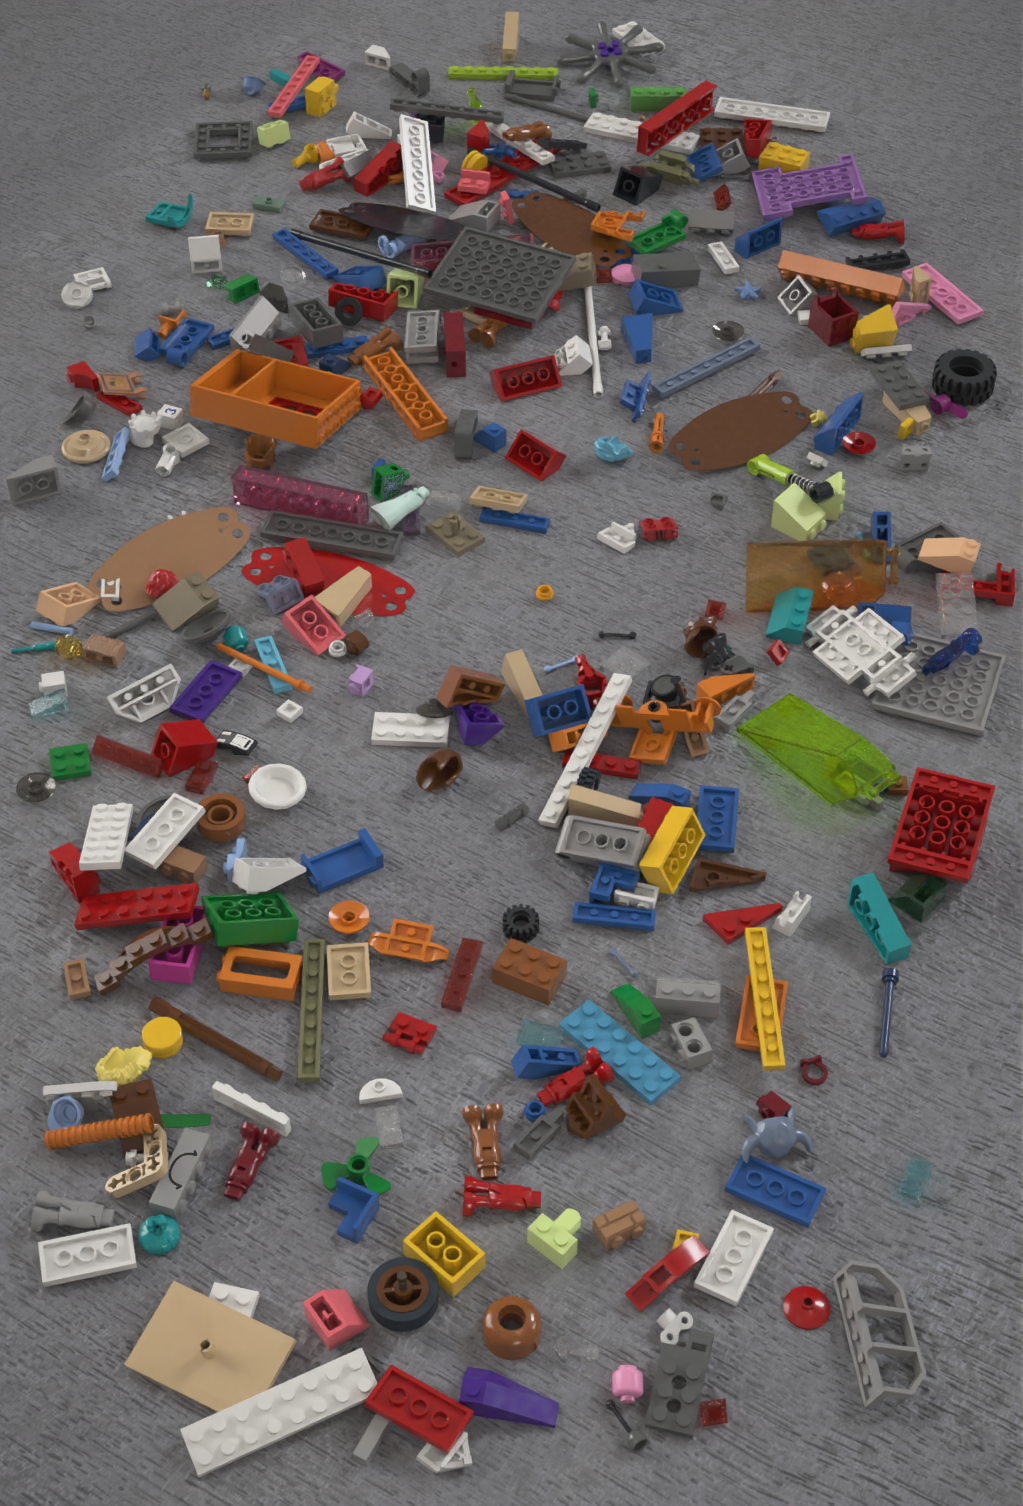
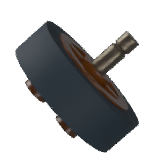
(403, 1294)

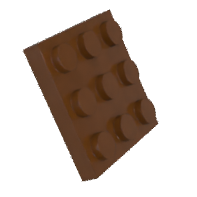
(720, 136)

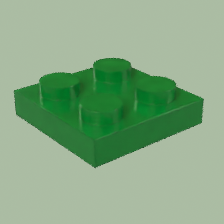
(70, 762)

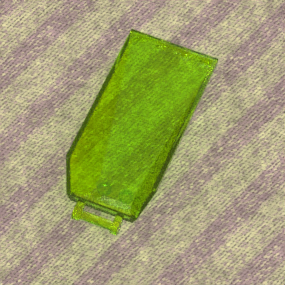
(819, 751)

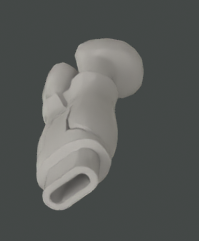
(71, 1213)

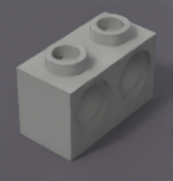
(689, 1038)

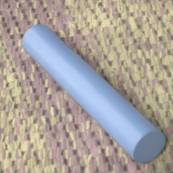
(51, 628)

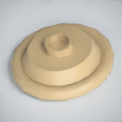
(86, 446)

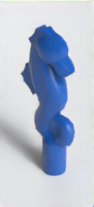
(516, 194)

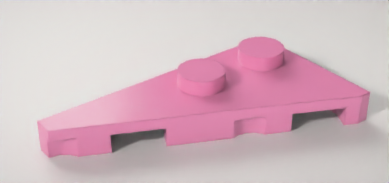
(907, 311)

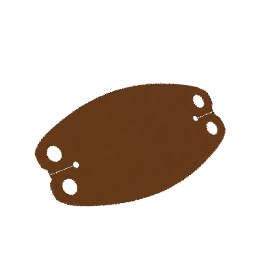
(568, 228)
(740, 430)

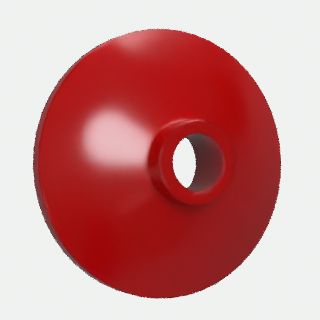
(859, 442)
(806, 1316)

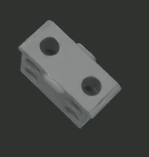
(915, 457)

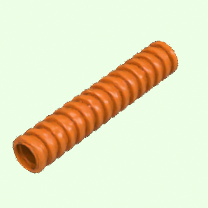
(99, 1131)

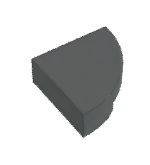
(718, 500)

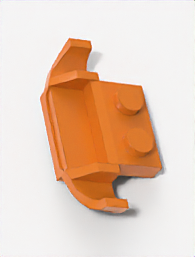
(409, 941)

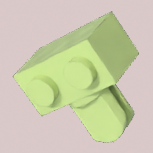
(273, 133)
(555, 1237)

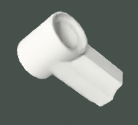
(168, 459)

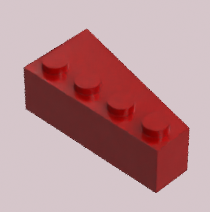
(756, 136)
(376, 172)
(375, 304)

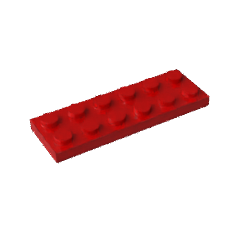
(137, 906)

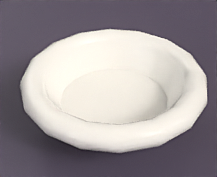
(277, 786)

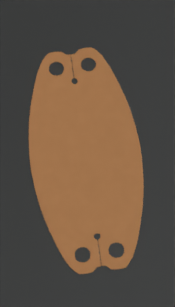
(176, 545)

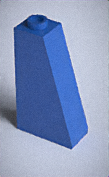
(638, 336)

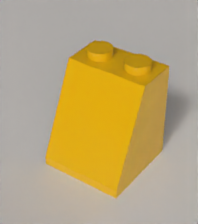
(875, 330)

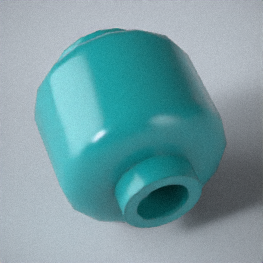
(236, 638)

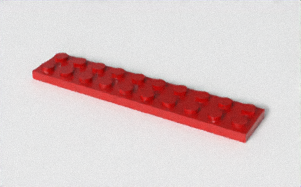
(497, 176)

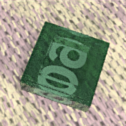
(217, 281)

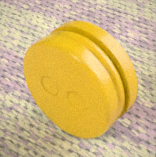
(475, 161)
(162, 1037)

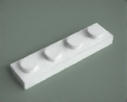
(247, 1106)

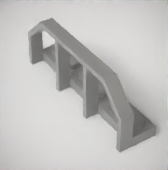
(859, 1338)

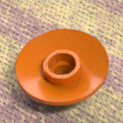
(349, 917)

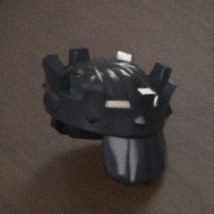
(716, 652)

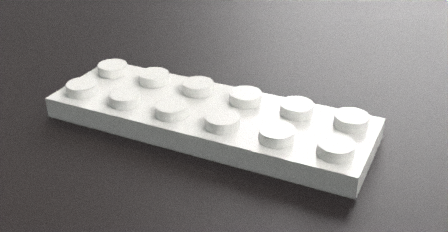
(106, 837)

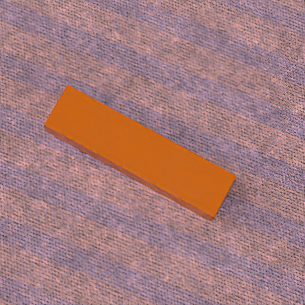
(406, 395)

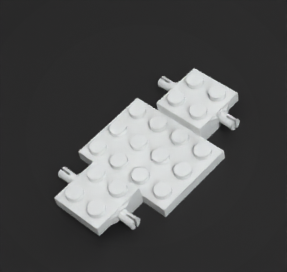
(861, 647)

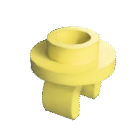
(818, 418)

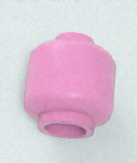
(627, 1383)

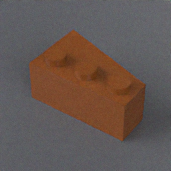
(469, 686)

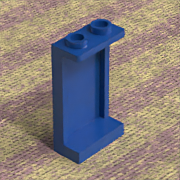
(343, 863)

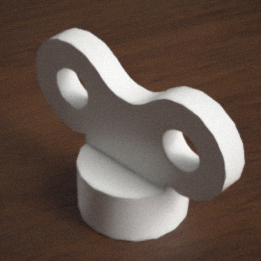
(673, 1325)

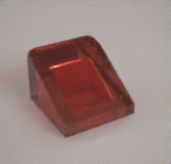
(716, 609)

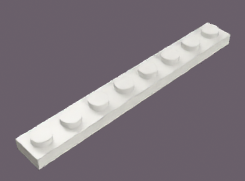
(527, 146)

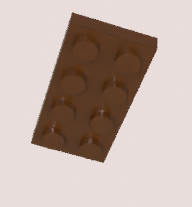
(339, 224)

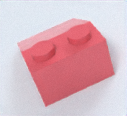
(312, 625)

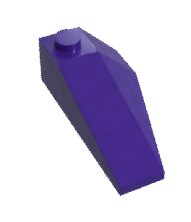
(476, 723)
(503, 1399)

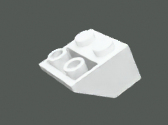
(205, 254)
(573, 357)

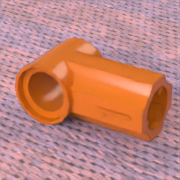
(324, 152)

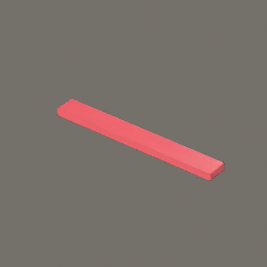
(293, 86)

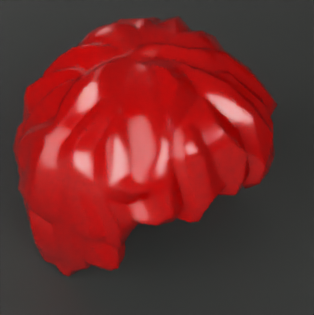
(160, 582)

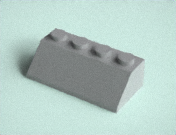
(260, 319)

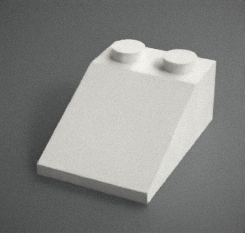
(263, 874)

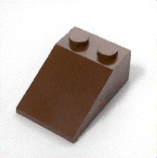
(135, 1100)

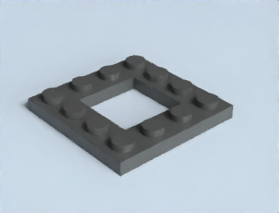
(243, 149)

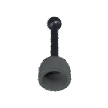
(635, 1439)

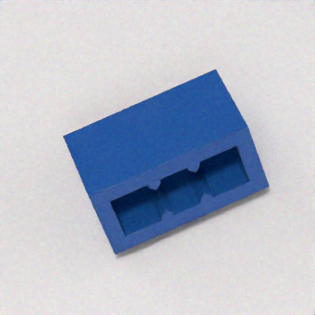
(147, 345)

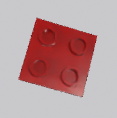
(650, 525)

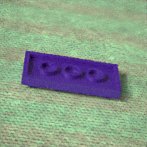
(206, 692)

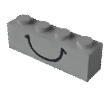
(183, 1170)

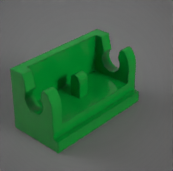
(242, 288)

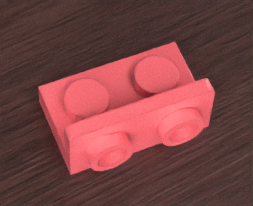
(474, 181)

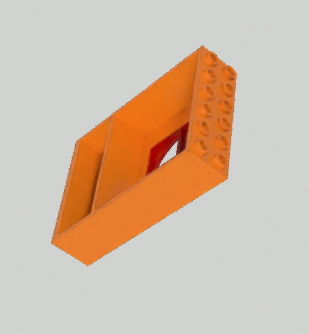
(256, 389)

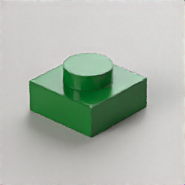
(593, 97)

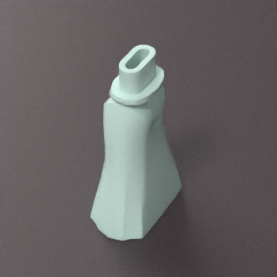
(394, 510)

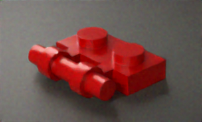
(412, 1029)

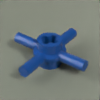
(500, 149)

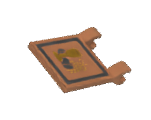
(121, 384)

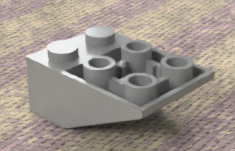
(478, 215)

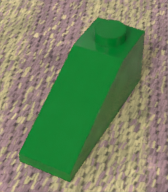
(638, 1010)

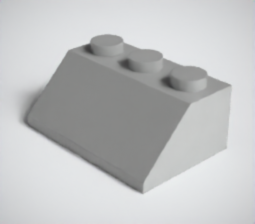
(711, 221)
(687, 997)

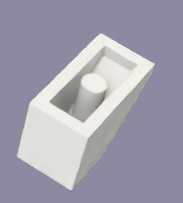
(377, 57)

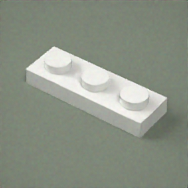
(723, 258)
(886, 351)

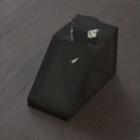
(276, 296)

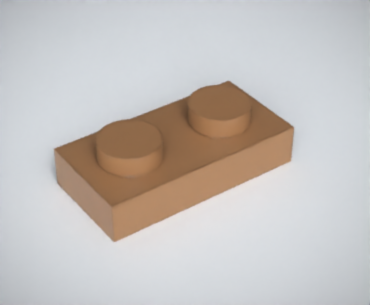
(77, 979)

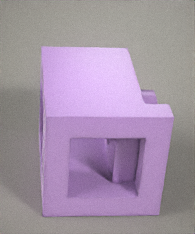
(360, 681)

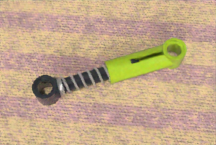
(781, 474)

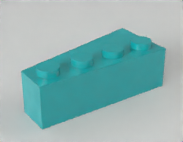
(877, 918)

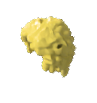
(123, 1066)

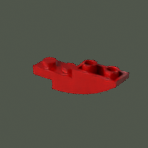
(667, 1272)

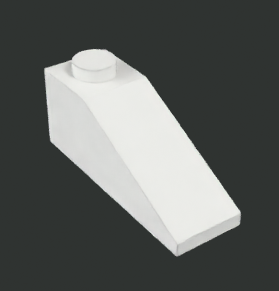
(367, 128)

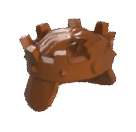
(260, 451)

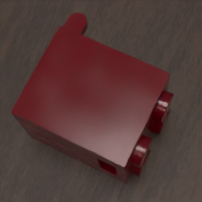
(832, 318)

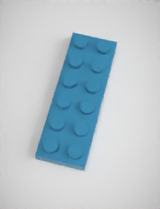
(625, 1055)

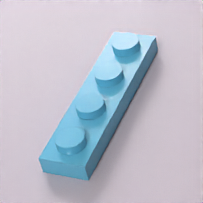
(270, 656)

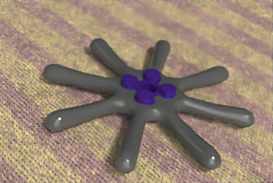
(610, 53)

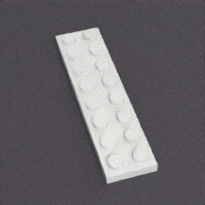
(780, 115)
(628, 130)
(417, 164)
(279, 1412)

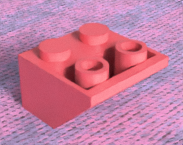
(334, 1317)

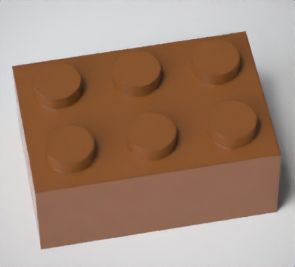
(529, 971)

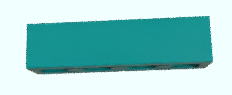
(279, 77)

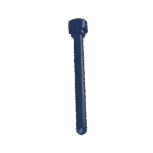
(890, 977)

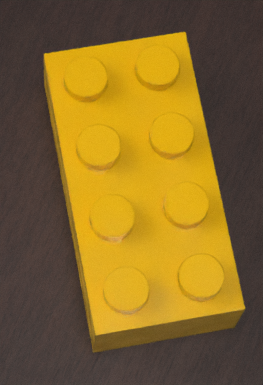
(672, 849)

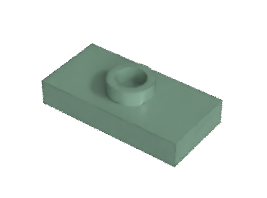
(269, 203)

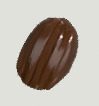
(439, 769)

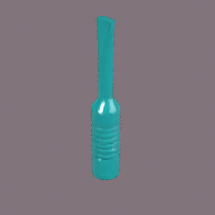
(37, 647)

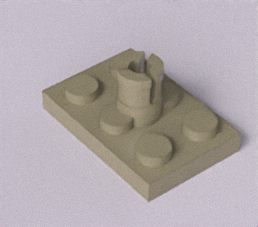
(455, 533)

